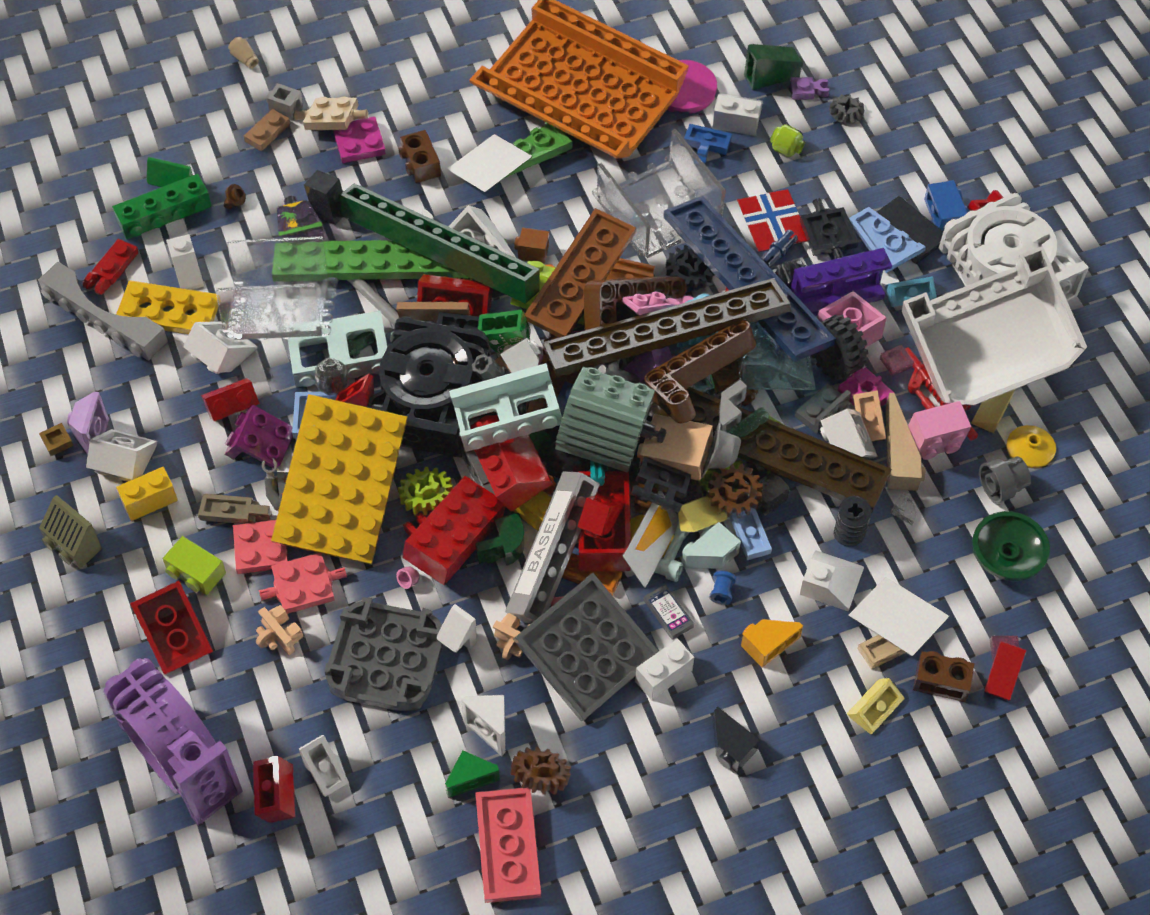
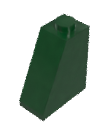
(771, 65)

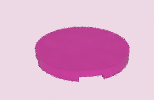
(697, 89)

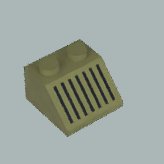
(69, 534)

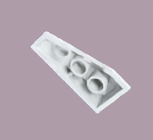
(477, 225)

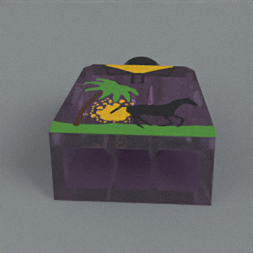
(298, 219)

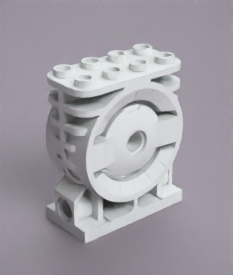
(1008, 232)

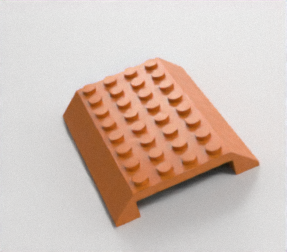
(585, 78)

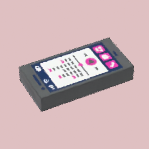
(668, 612)

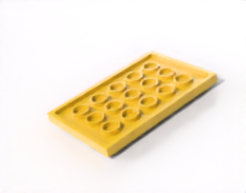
(339, 479)

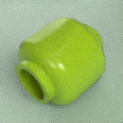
(787, 140)

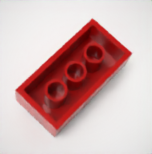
(452, 530)
(608, 550)

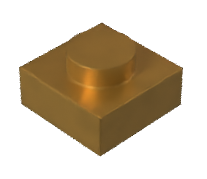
(56, 439)

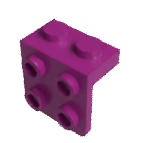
(259, 436)

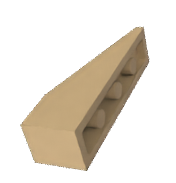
(901, 450)

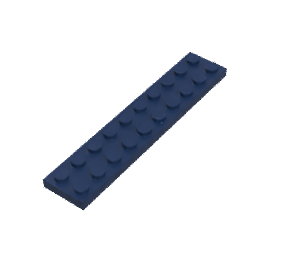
(737, 266)

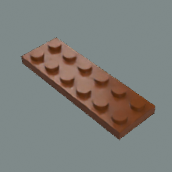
(587, 259)

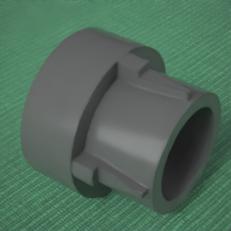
(1004, 478)

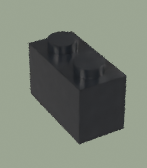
(324, 196)

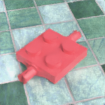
(302, 583)

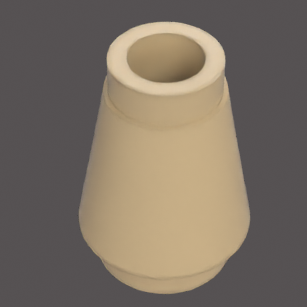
(243, 52)

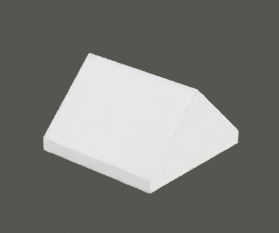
(486, 718)

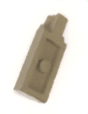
(232, 509)

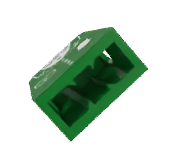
(504, 329)

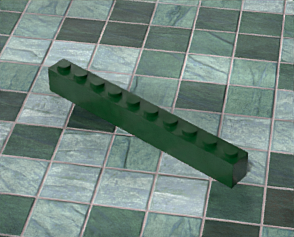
(440, 243)

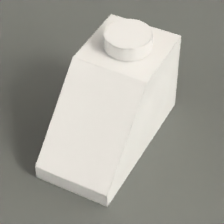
(185, 262)

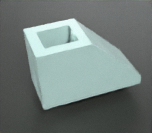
(712, 549)

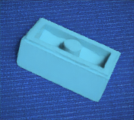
(905, 290)

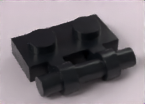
(663, 478)

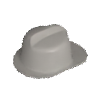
(722, 451)

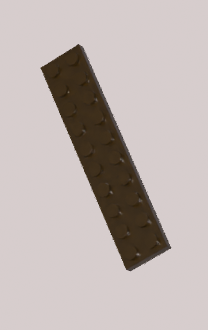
(665, 327)
(797, 454)

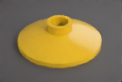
(1036, 454)

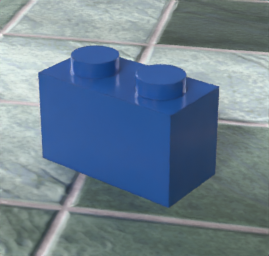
(944, 203)

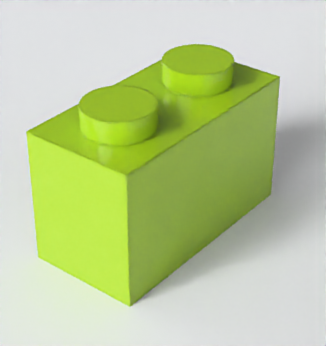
(194, 566)

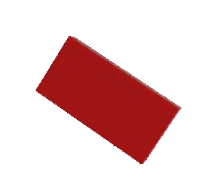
(1004, 671)

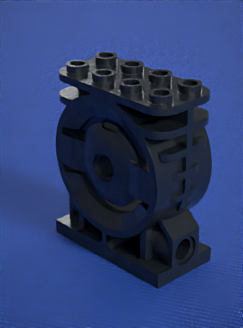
(424, 349)

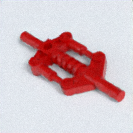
(919, 377)

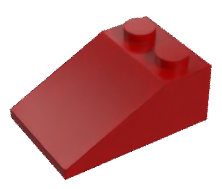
(171, 627)

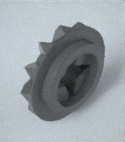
(854, 114)

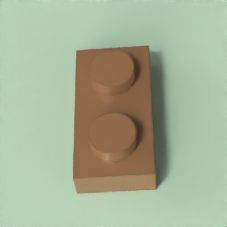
(266, 130)

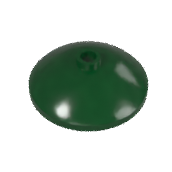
(1015, 535)

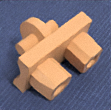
(506, 632)
(285, 637)

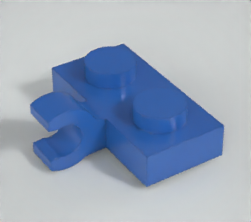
(707, 140)

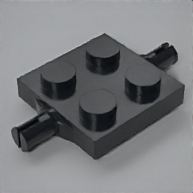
(828, 230)

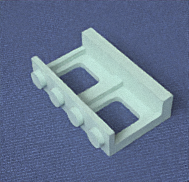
(341, 330)
(503, 396)

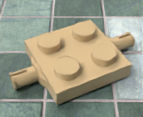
(331, 114)

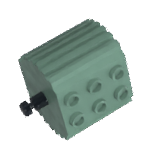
(606, 419)

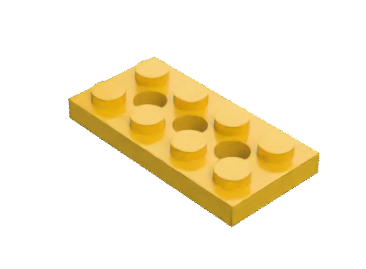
(162, 296)

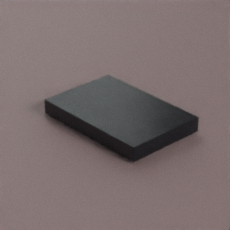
(916, 225)

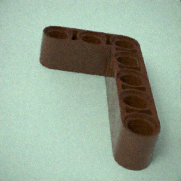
(602, 295)
(694, 365)

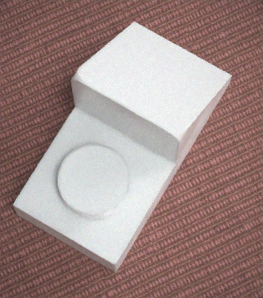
(458, 630)
(323, 765)

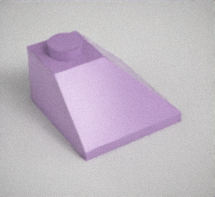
(88, 419)

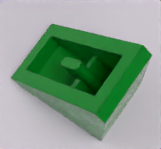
(470, 773)

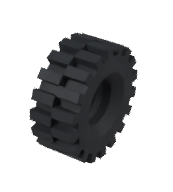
(847, 353)

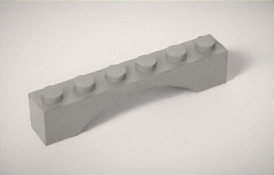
(137, 333)

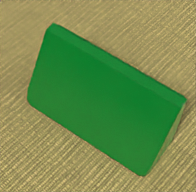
(164, 172)

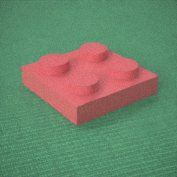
(254, 547)

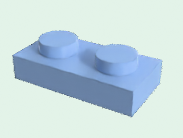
(751, 534)

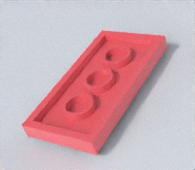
(508, 845)

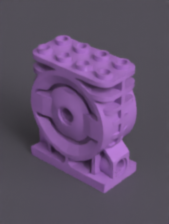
(172, 739)

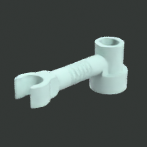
(668, 566)

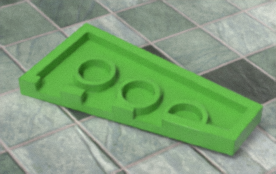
(542, 145)

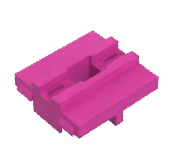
(865, 380)

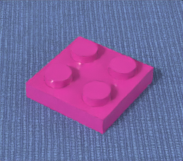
(360, 140)

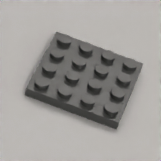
(586, 646)

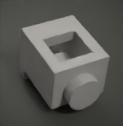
(285, 100)

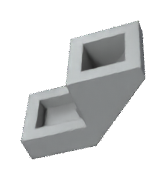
(728, 412)

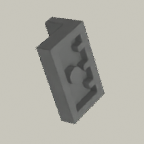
(822, 405)

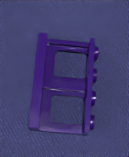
(831, 280)

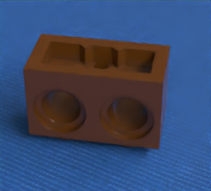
(419, 156)
(943, 683)

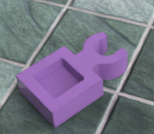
(805, 88)

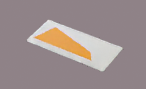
(651, 541)

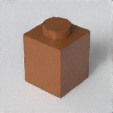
(532, 245)

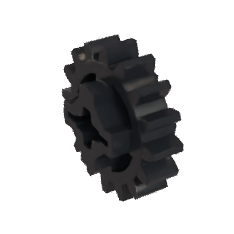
(689, 267)

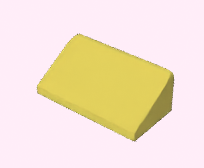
(991, 411)
(699, 515)
(876, 705)

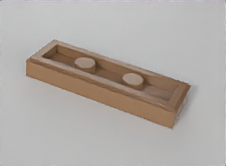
(430, 310)

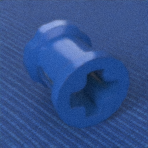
(722, 587)

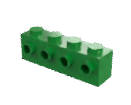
(162, 206)

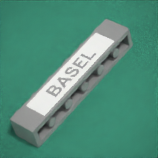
(551, 548)

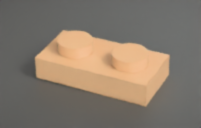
(870, 411)

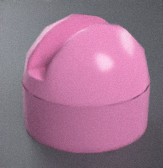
(405, 574)

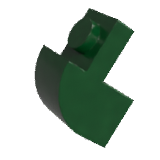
(507, 544)

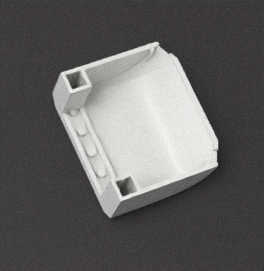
(996, 332)

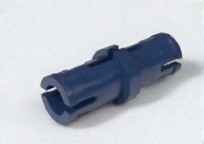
(779, 248)

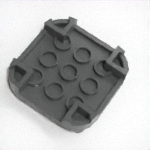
(384, 656)

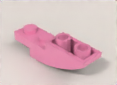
(652, 302)

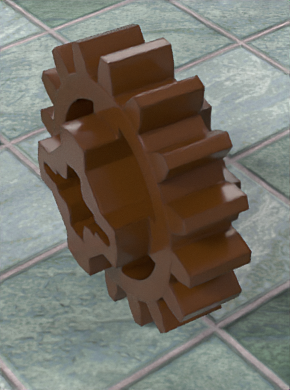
(734, 479)
(540, 770)

